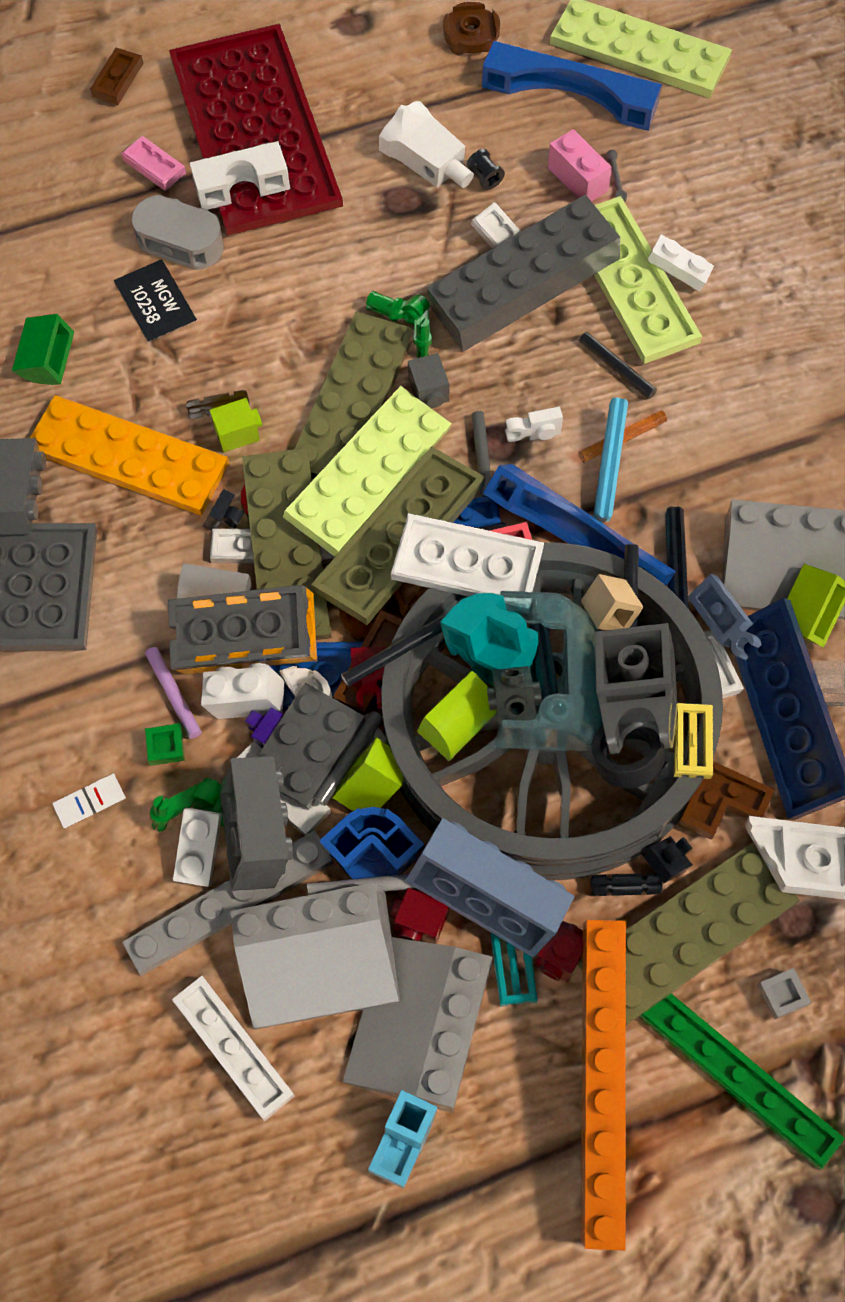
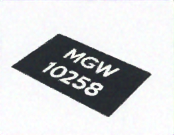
(155, 300)

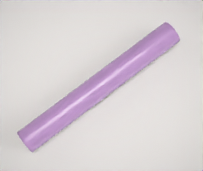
(173, 693)

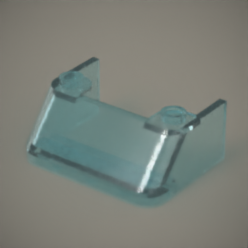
(563, 719)

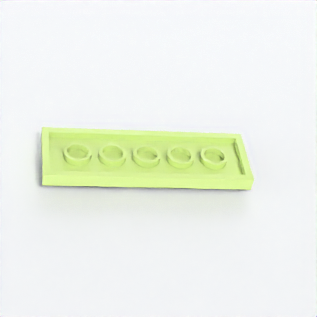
(641, 47)
(643, 293)
(366, 471)

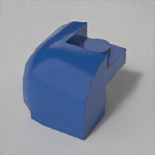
(372, 844)

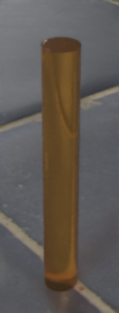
(629, 433)

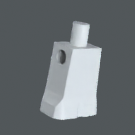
(425, 146)

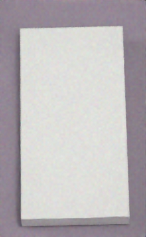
(464, 558)

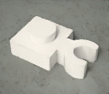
(539, 425)

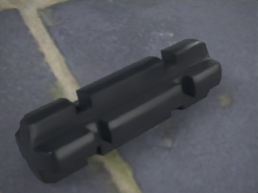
(625, 884)

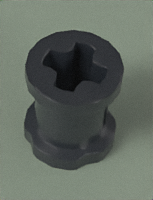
(485, 169)

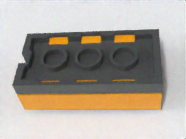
(242, 629)

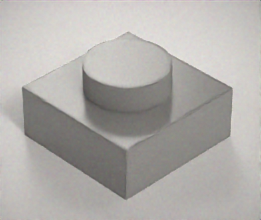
(784, 994)

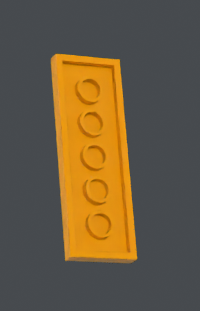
(129, 455)

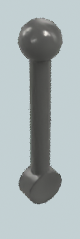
(611, 156)

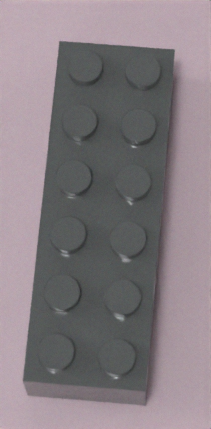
(524, 272)

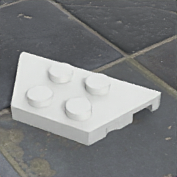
(802, 855)

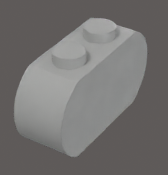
(178, 232)

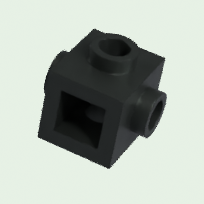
(514, 694)

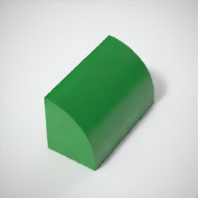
(43, 349)

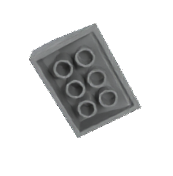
(772, 542)
(316, 955)
(428, 1034)

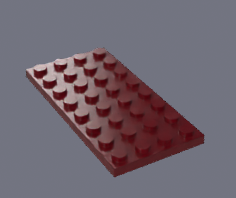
(247, 95)

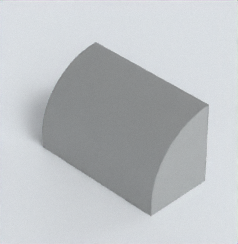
(204, 581)

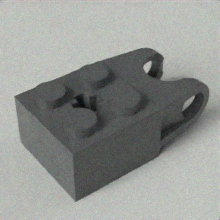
(636, 682)

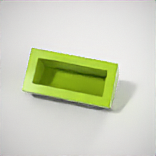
(817, 602)
(457, 717)
(370, 779)

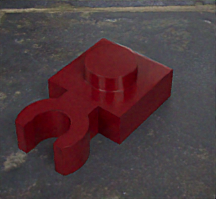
(370, 682)

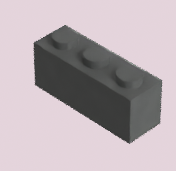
(19, 484)

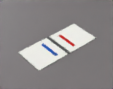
(88, 800)

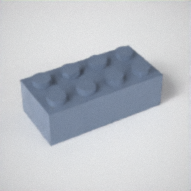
(490, 888)

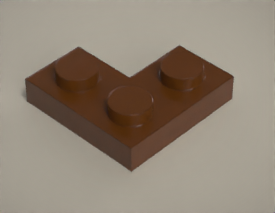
(724, 791)

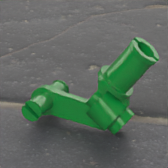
(414, 311)
(200, 796)

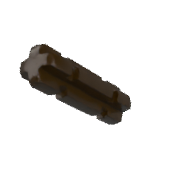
(196, 408)

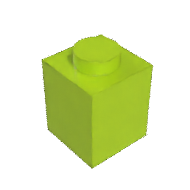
(236, 424)

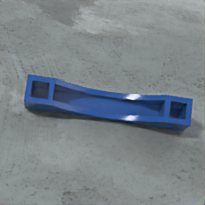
(519, 69)
(544, 507)

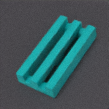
(517, 998)

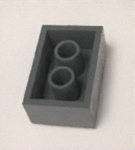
(254, 823)

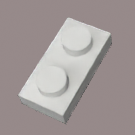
(680, 263)
(197, 847)

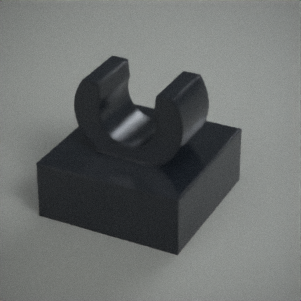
(223, 513)
(668, 858)

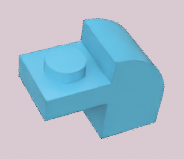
(403, 1139)

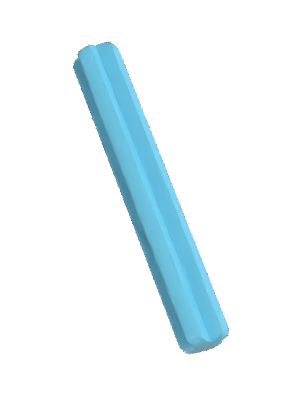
(610, 459)

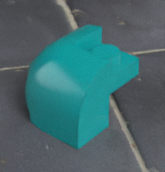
(488, 635)

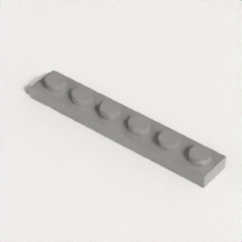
(213, 910)

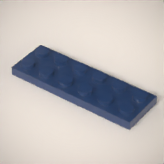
(792, 713)

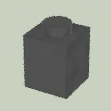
(429, 380)

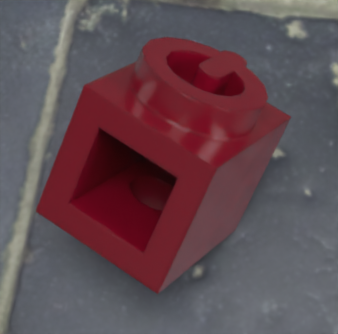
(419, 916)
(561, 953)

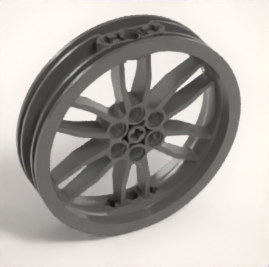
(566, 571)

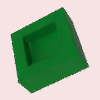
(164, 744)

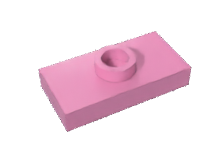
(153, 163)

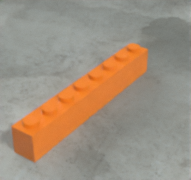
(603, 1086)

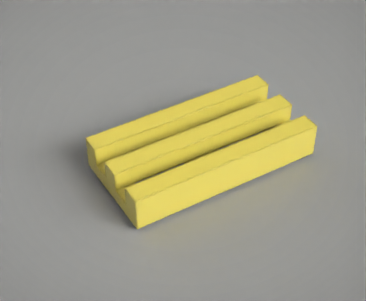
(694, 770)

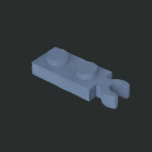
(723, 615)

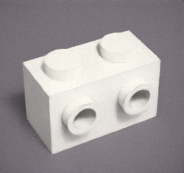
(239, 691)

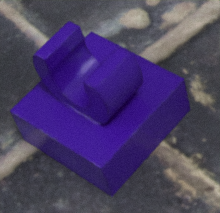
(263, 726)

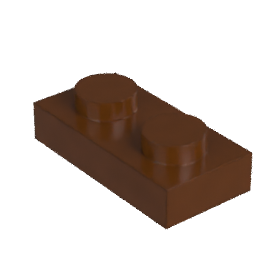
(116, 76)

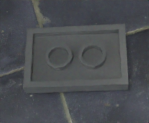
(310, 742)

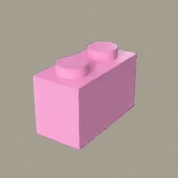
(579, 166)

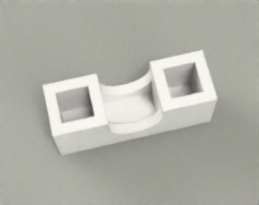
(260, 165)

